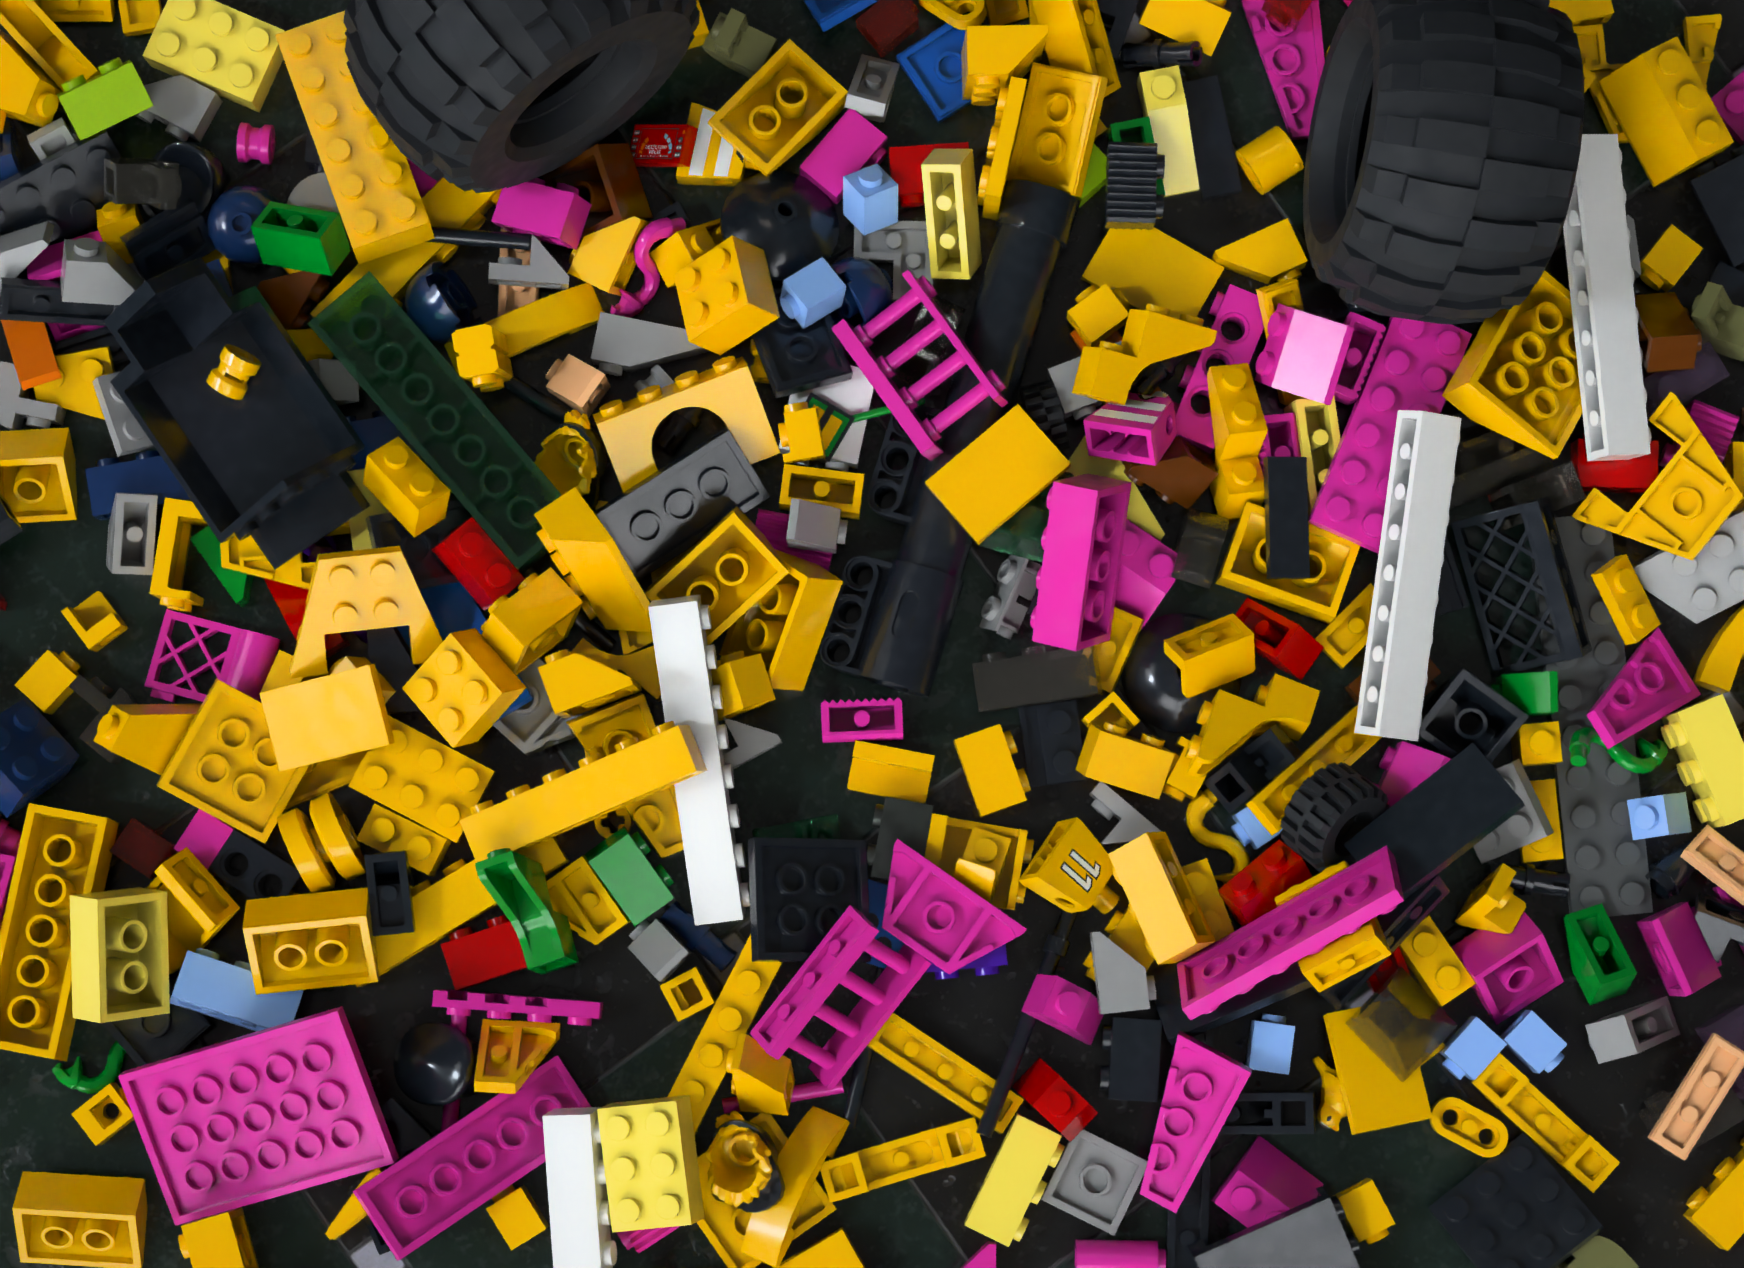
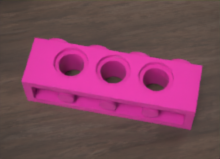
(1236, 307)

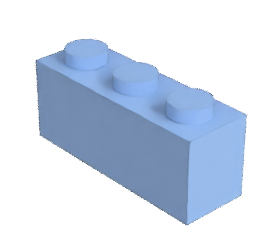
(229, 993)

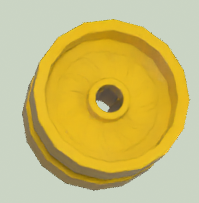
(327, 842)

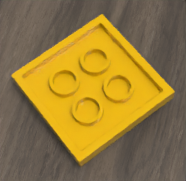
(1001, 147)
(231, 765)
(727, 1224)

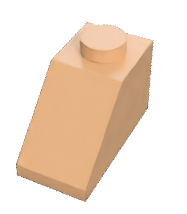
(577, 384)

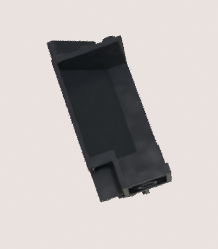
(247, 464)

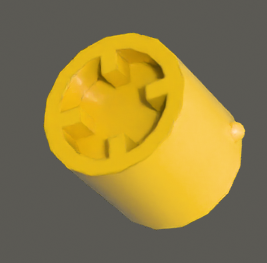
(1269, 160)

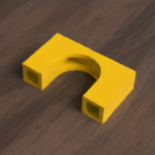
(724, 389)

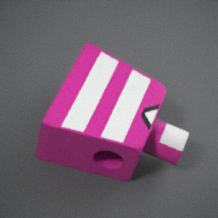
(1132, 431)

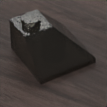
(1401, 1024)

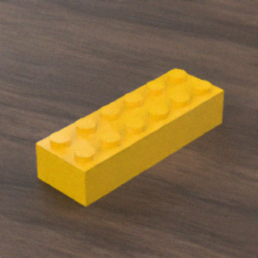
(358, 156)
(56, 858)

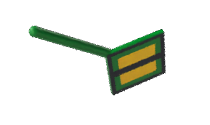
(836, 422)

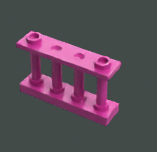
(881, 370)
(815, 982)

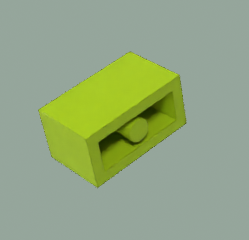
(104, 98)

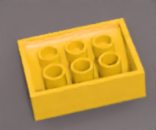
(1524, 371)

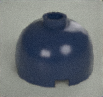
(232, 220)
(866, 291)
(439, 303)

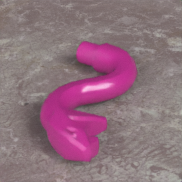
(659, 229)

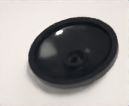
(787, 240)
(1152, 677)

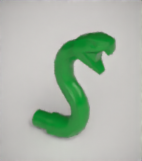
(1651, 754)
(74, 1078)

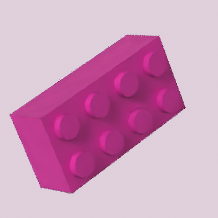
(1080, 561)

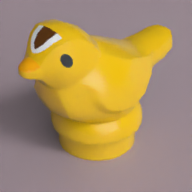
(1332, 1104)

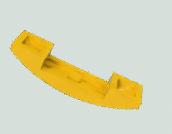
(544, 320)
(1545, 1123)
(902, 1159)
(799, 1162)

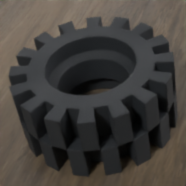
(1044, 408)

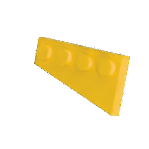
(617, 722)

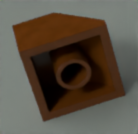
(608, 182)

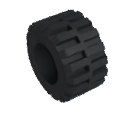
(1329, 812)

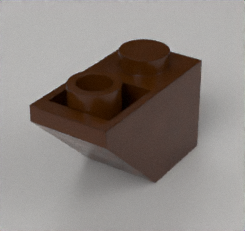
(293, 295)
(1179, 475)

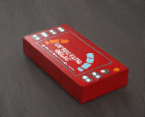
(663, 145)

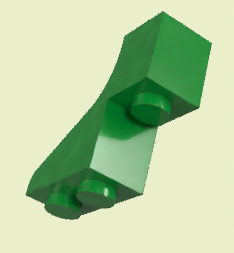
(524, 898)

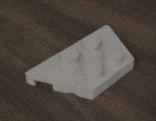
(1702, 585)
(535, 723)

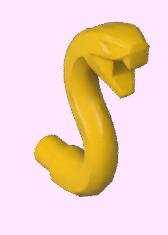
(1195, 815)

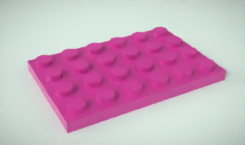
(259, 1116)

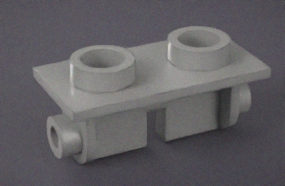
(1001, 611)

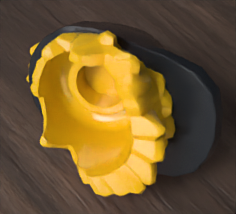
(574, 457)
(744, 1165)

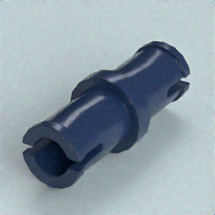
(698, 936)

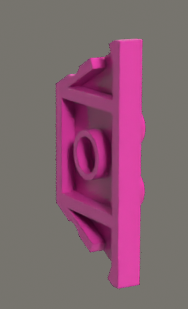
(941, 914)

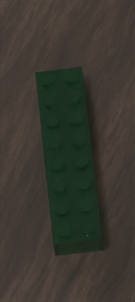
(439, 416)

